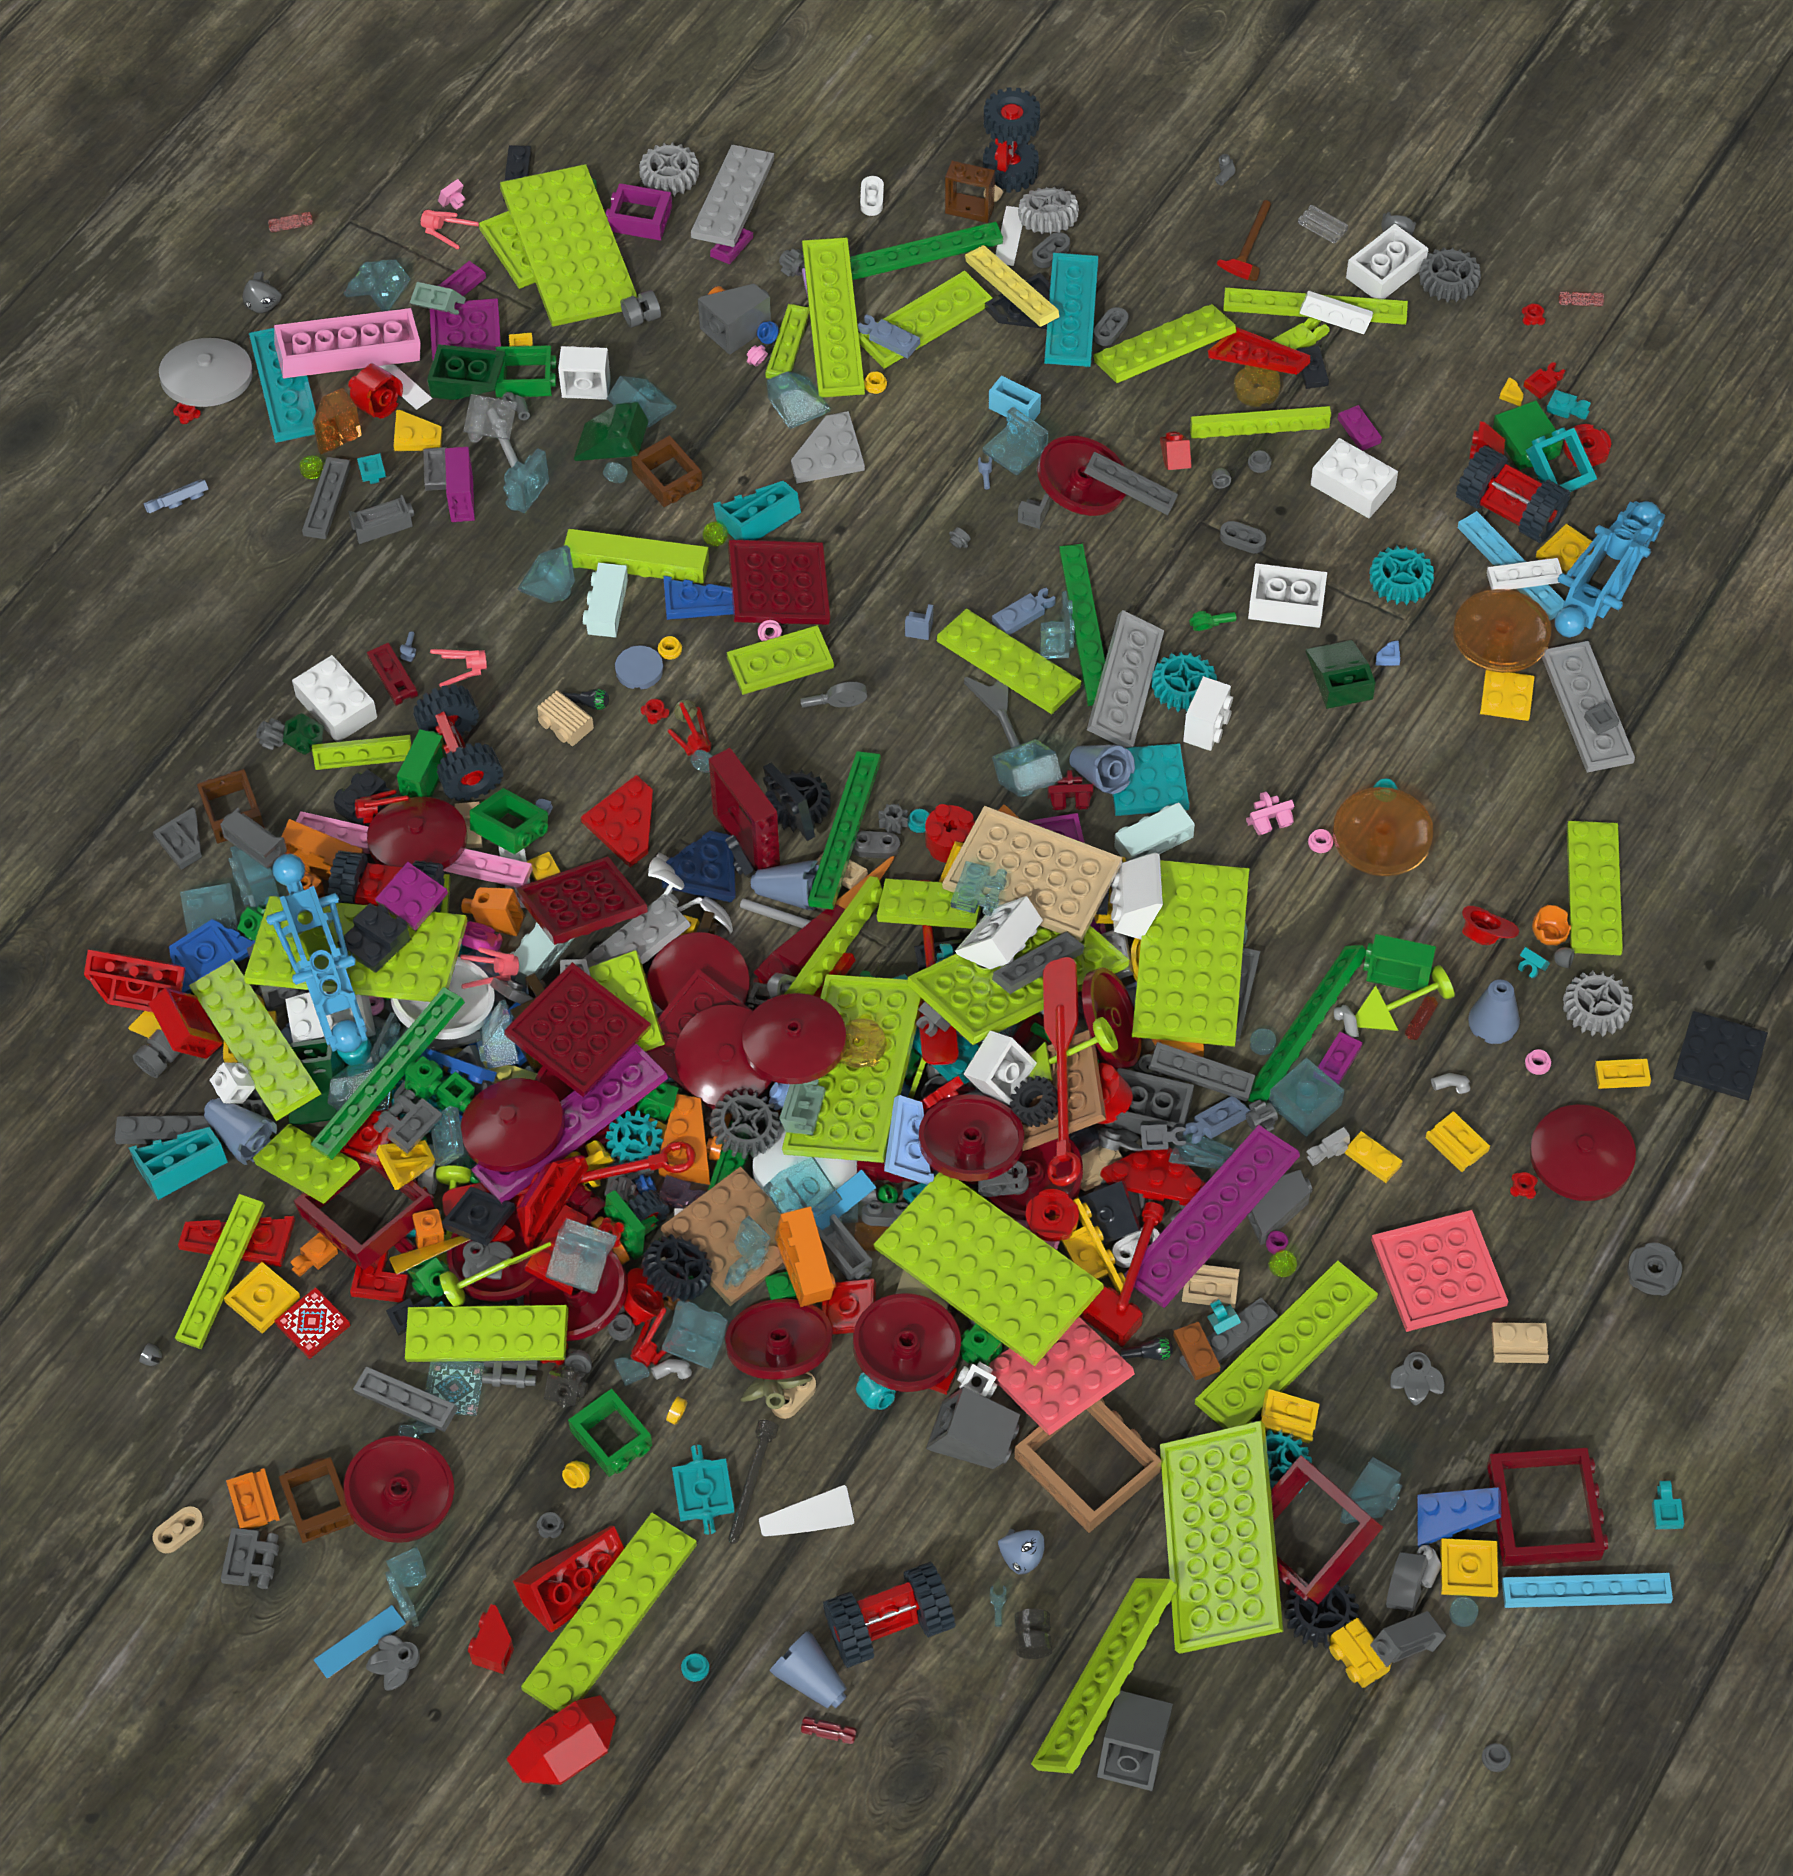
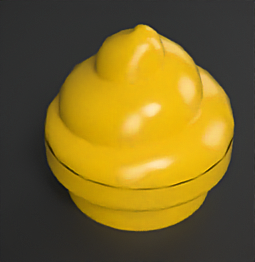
(576, 1474)

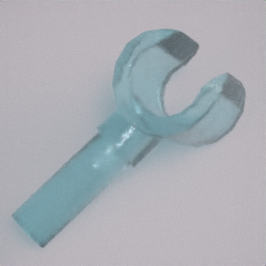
(998, 1601)

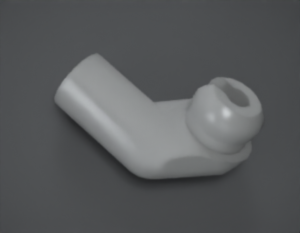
(1350, 1021)
(1451, 1079)
(672, 1366)
(1433, 1566)

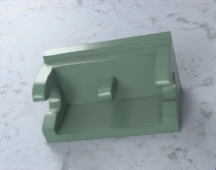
(436, 298)
(802, 1107)

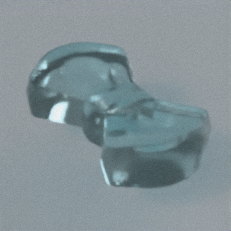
(415, 1429)

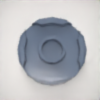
(639, 667)

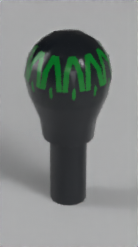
(595, 698)
(1156, 1349)

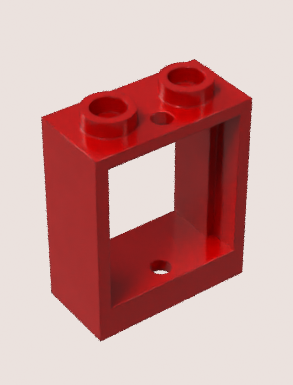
(185, 1023)

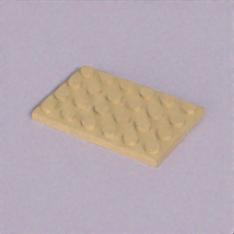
(1054, 871)

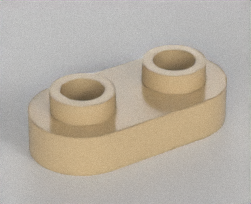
(797, 1398)
(176, 1528)

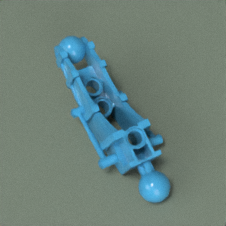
(1623, 541)
(345, 1035)

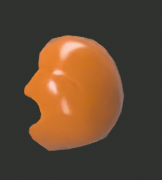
(1551, 925)

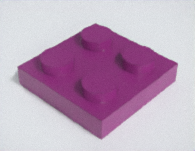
(411, 895)

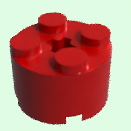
(375, 391)
(945, 827)
(1115, 1091)

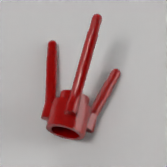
(696, 740)
(367, 806)
(645, 1349)

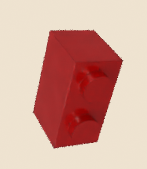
(1110, 1321)

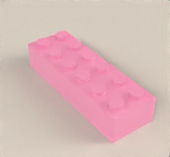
(347, 343)

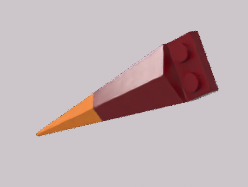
(798, 949)

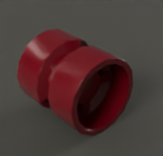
(585, 1202)

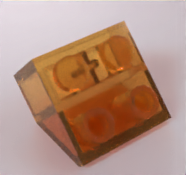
(335, 421)

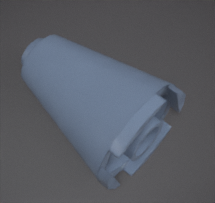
(1104, 766)
(787, 883)
(1495, 1013)
(239, 1128)
(810, 1672)

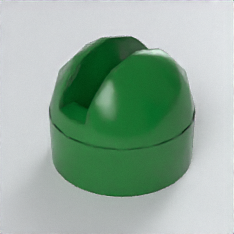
(882, 1196)

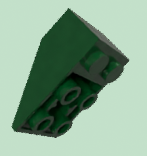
(1341, 674)
(322, 1067)

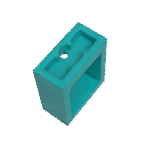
(1578, 453)

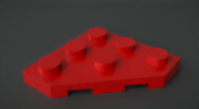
(624, 820)
(1154, 1176)

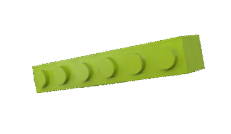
(640, 555)

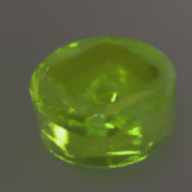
(311, 467)
(715, 534)
(1282, 1263)

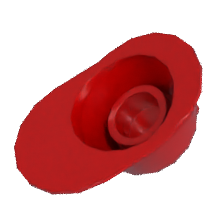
(1486, 927)
(641, 1299)

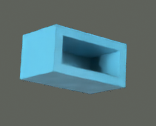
(1010, 394)

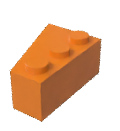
(314, 848)
(687, 1126)
(804, 1256)

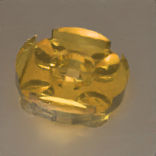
(1256, 396)
(871, 1051)

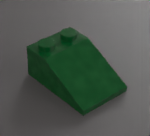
(463, 371)
(613, 433)

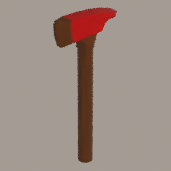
(1239, 265)

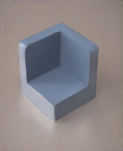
(919, 625)

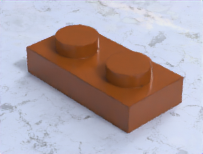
(1196, 1351)

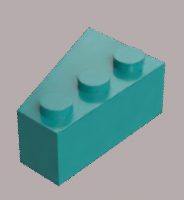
(758, 513)
(178, 1161)

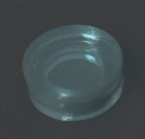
(615, 472)
(700, 760)
(1262, 1041)
(1463, 1611)

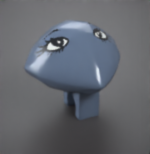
(1022, 1550)

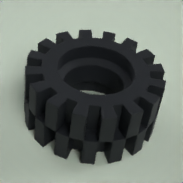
(1025, 1095)

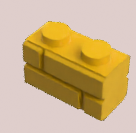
(1354, 1649)

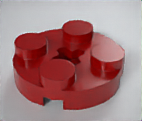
(1598, 439)
(1064, 1207)

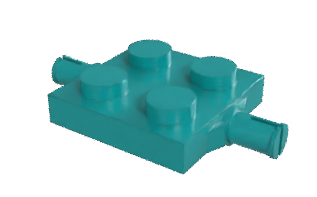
(703, 1489)

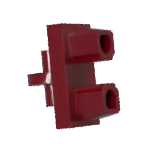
(1059, 793)

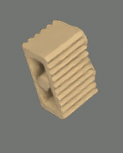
(564, 718)

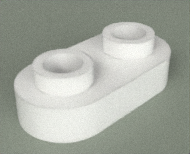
(872, 195)
(1127, 1246)

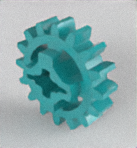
(635, 1128)

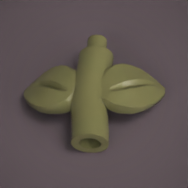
(773, 1389)

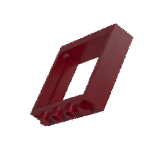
(734, 787)
(380, 1242)
(1351, 1549)
(1551, 1553)

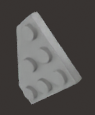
(828, 451)

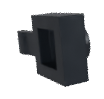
(399, 1313)

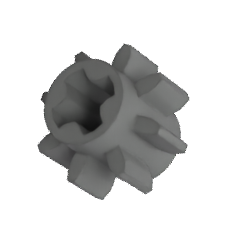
(792, 262)
(270, 733)
(893, 818)
(1261, 1114)
(623, 1187)

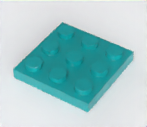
(1155, 782)

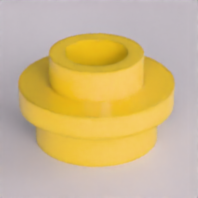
(875, 382)
(669, 643)

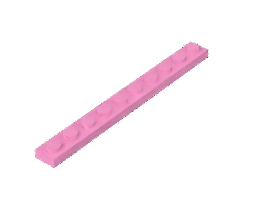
(469, 864)

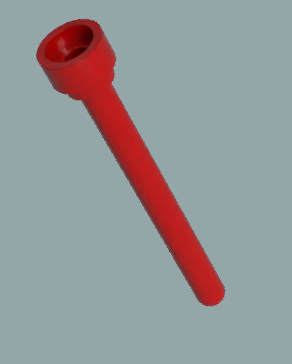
(1152, 1215)

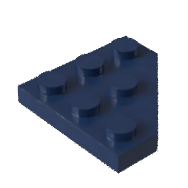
(706, 868)

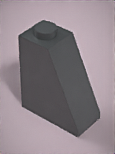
(1280, 1204)

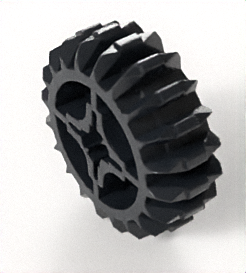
(812, 790)
(672, 1274)
(1331, 1617)

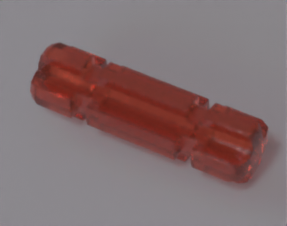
(290, 222)
(1581, 298)
(1421, 1018)

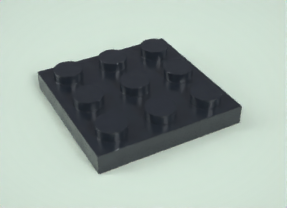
(1720, 1055)

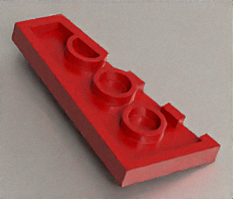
(1258, 352)
(266, 1244)

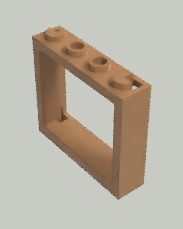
(1064, 1494)

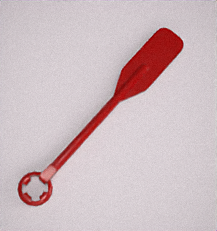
(1060, 1022)
(943, 1046)
(653, 1162)

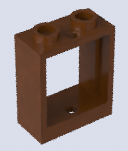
(958, 203)
(657, 455)
(231, 783)
(322, 1523)

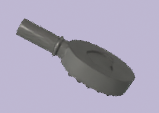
(839, 695)

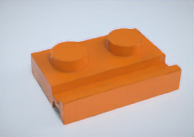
(252, 1500)

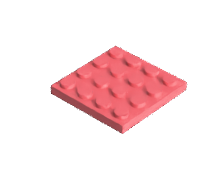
(1439, 1270)
(1065, 1380)

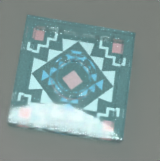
(457, 1383)

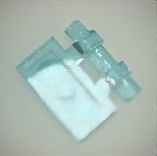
(971, 885)

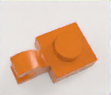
(315, 1252)

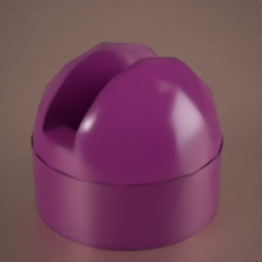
(1275, 1239)

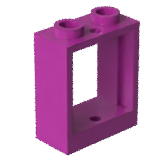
(639, 226)
(459, 484)

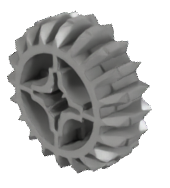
(669, 162)
(1048, 210)
(1588, 993)

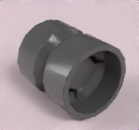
(633, 312)
(153, 1057)

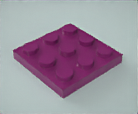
(473, 327)

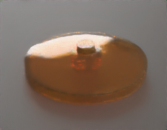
(1502, 630)
(1382, 831)

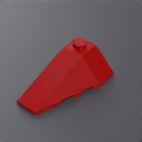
(562, 1582)

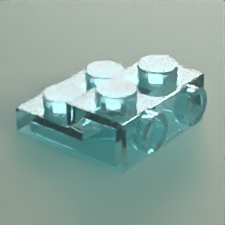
(526, 481)

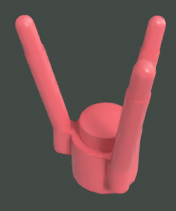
(435, 219)
(474, 660)
(504, 964)

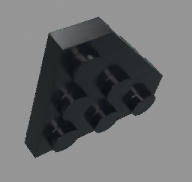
(1008, 313)

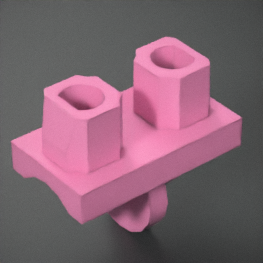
(1281, 811)

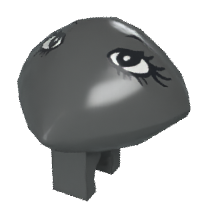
(260, 295)

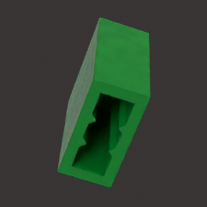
(1523, 426)

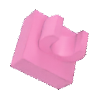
(452, 195)

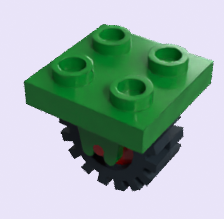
(637, 1216)

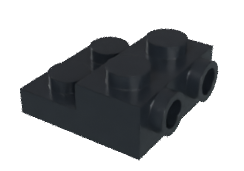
(361, 785)
(375, 937)

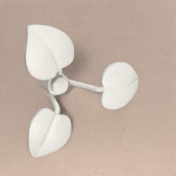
(660, 869)

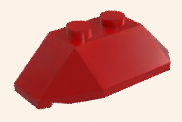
(131, 979)
(547, 1196)
(564, 1743)

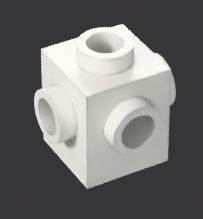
(232, 1083)
(984, 1372)

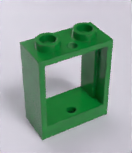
(527, 356)
(419, 770)
(486, 815)
(1399, 963)
(596, 1412)

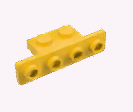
(1088, 1251)

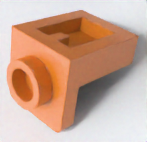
(428, 1228)

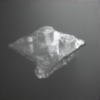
(489, 418)

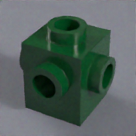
(302, 733)

